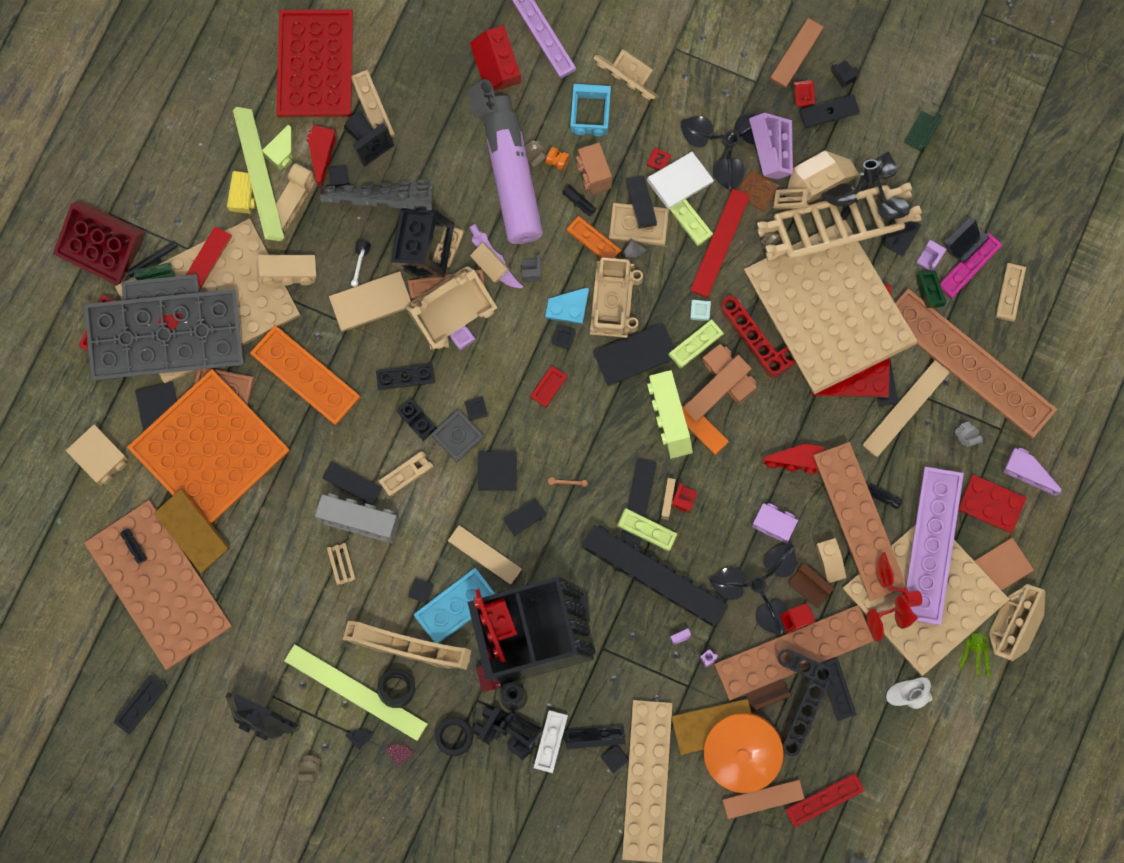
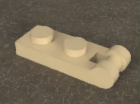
(405, 474)

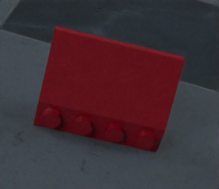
(98, 242)

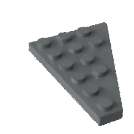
(395, 195)

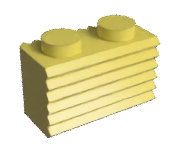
(241, 194)

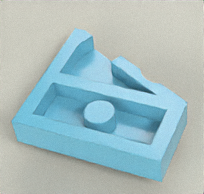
(568, 307)

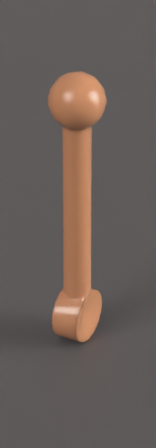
(552, 481)

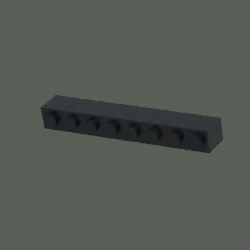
(655, 576)

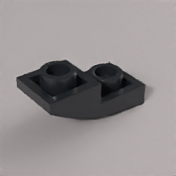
(416, 419)

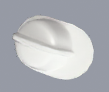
(912, 693)

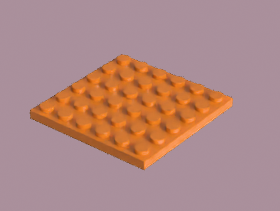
(209, 447)

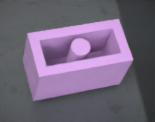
(775, 523)

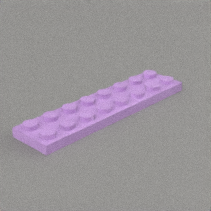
(934, 541)

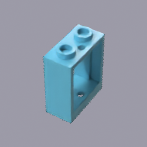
(591, 92)

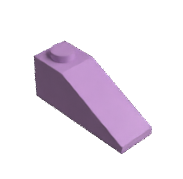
(1027, 469)

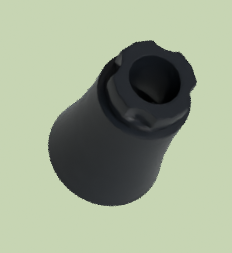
(517, 703)

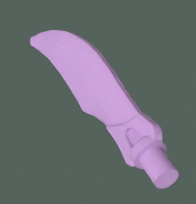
(479, 237)

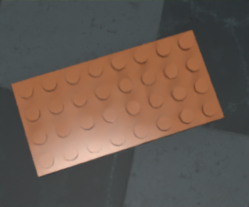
(162, 592)

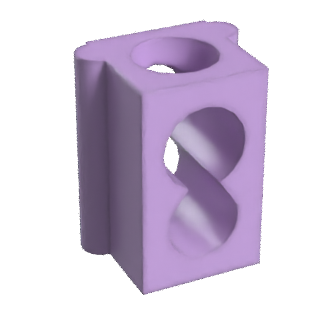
(708, 658)

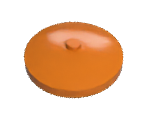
(743, 752)

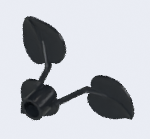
(698, 131)
(882, 167)
(731, 580)

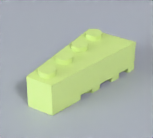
(670, 414)

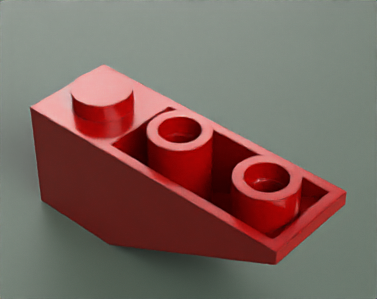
(795, 459)

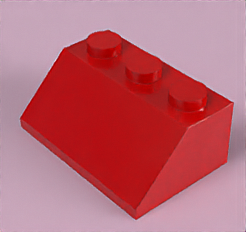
(496, 58)

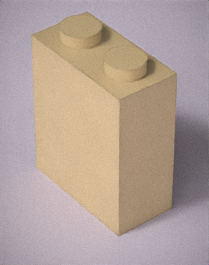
(97, 455)

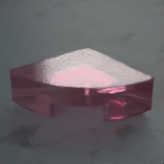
(399, 753)

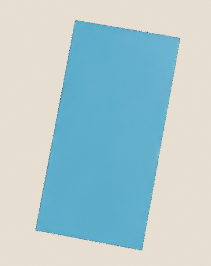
(450, 609)

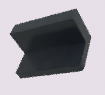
(900, 240)
(966, 240)

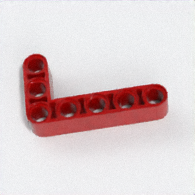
(761, 342)

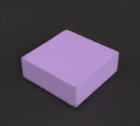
(462, 337)
(680, 637)

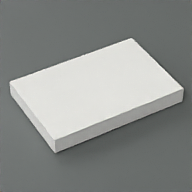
(680, 180)

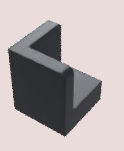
(844, 73)

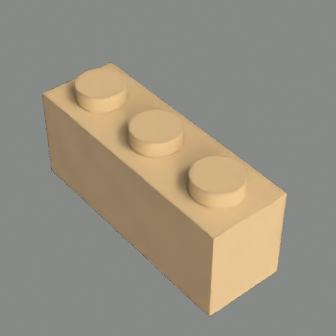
(286, 269)

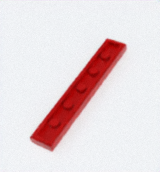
(720, 243)
(203, 264)

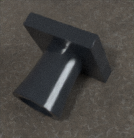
(370, 141)

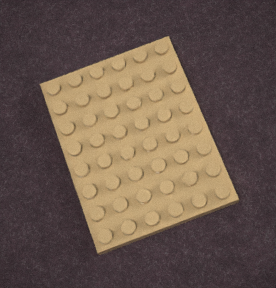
(236, 268)
(830, 310)

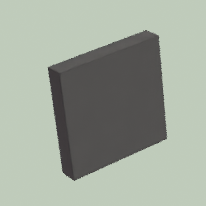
(457, 435)

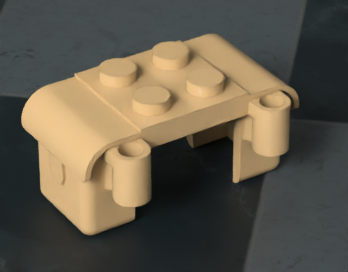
(613, 298)

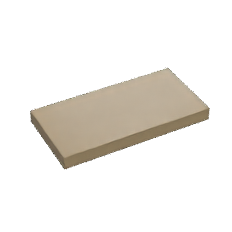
(370, 301)

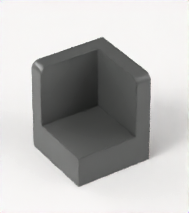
(531, 270)

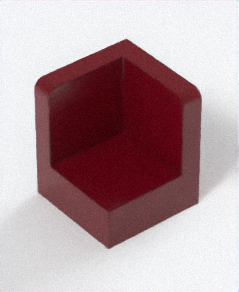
(486, 685)

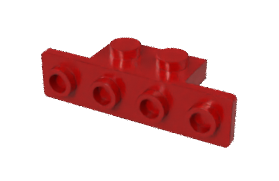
(498, 620)

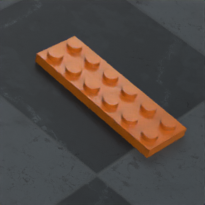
(305, 375)

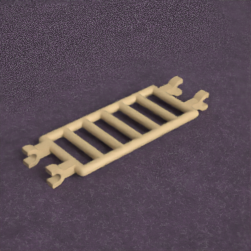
(786, 248)

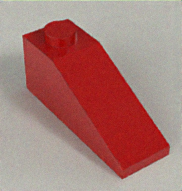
(321, 146)

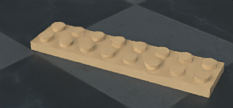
(647, 781)

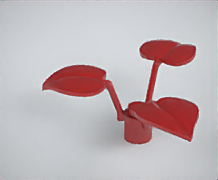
(903, 613)

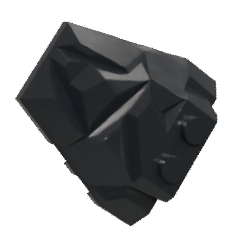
(259, 719)

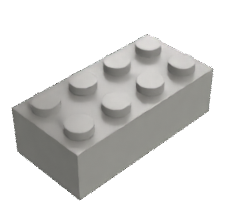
(357, 519)

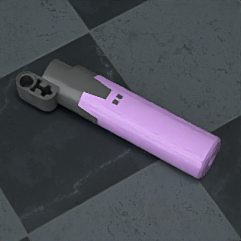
(508, 163)

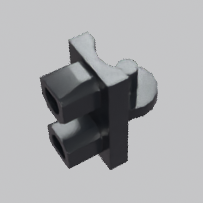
(493, 726)

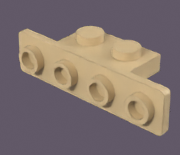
(631, 70)

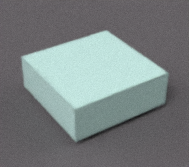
(700, 310)

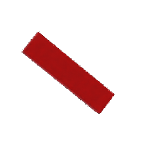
(824, 800)

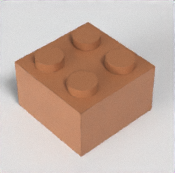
(594, 169)

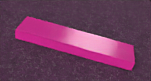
(965, 271)

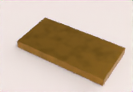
(191, 530)
(693, 727)

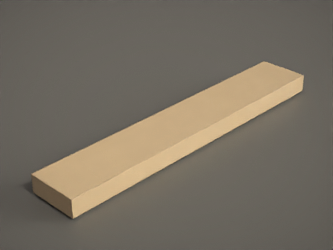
(905, 409)

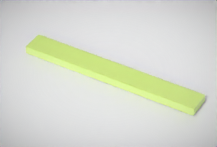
(258, 174)
(355, 692)

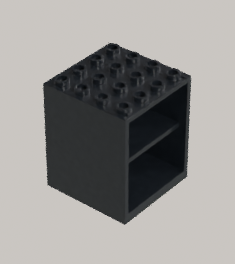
(547, 627)

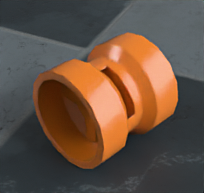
(557, 158)

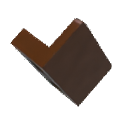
(811, 585)
(768, 695)

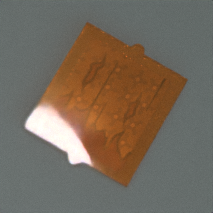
(760, 190)

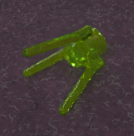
(977, 644)

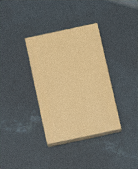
(625, 227)

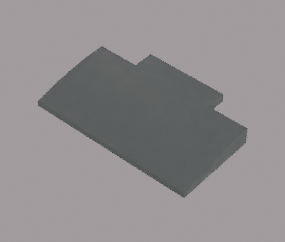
(130, 342)

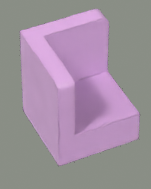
(931, 256)

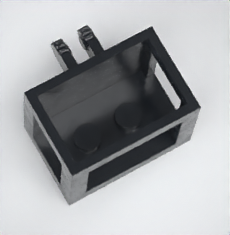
(415, 239)

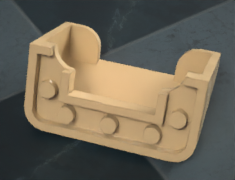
(450, 306)

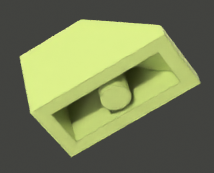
(280, 149)

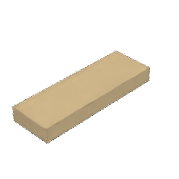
(1010, 292)

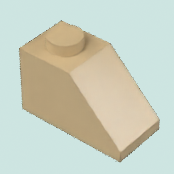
(831, 560)

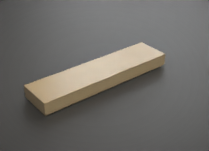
(371, 101)
(485, 555)

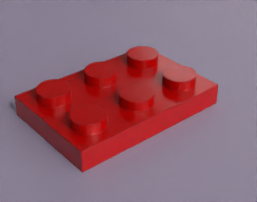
(992, 504)

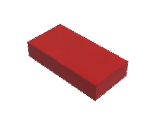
(548, 386)

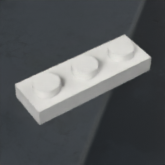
(550, 741)

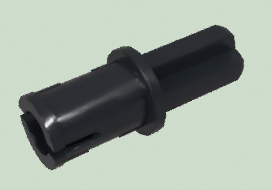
(579, 200)

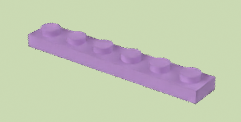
(545, 37)

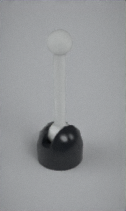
(361, 249)

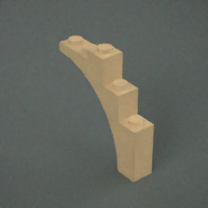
(407, 647)

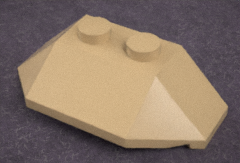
(821, 174)
(1018, 622)

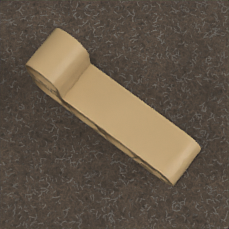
(300, 183)

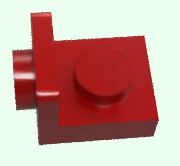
(804, 93)

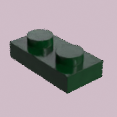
(931, 289)

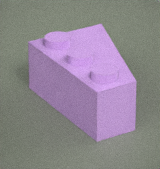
(773, 144)

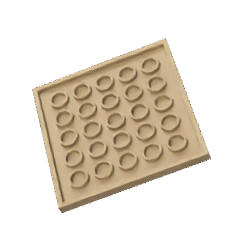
(968, 603)

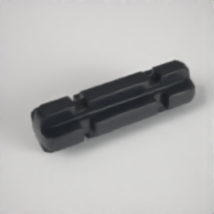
(885, 496)
(133, 546)

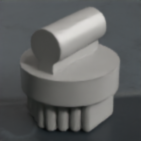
(968, 434)

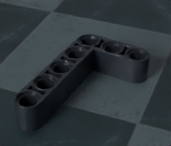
(807, 699)

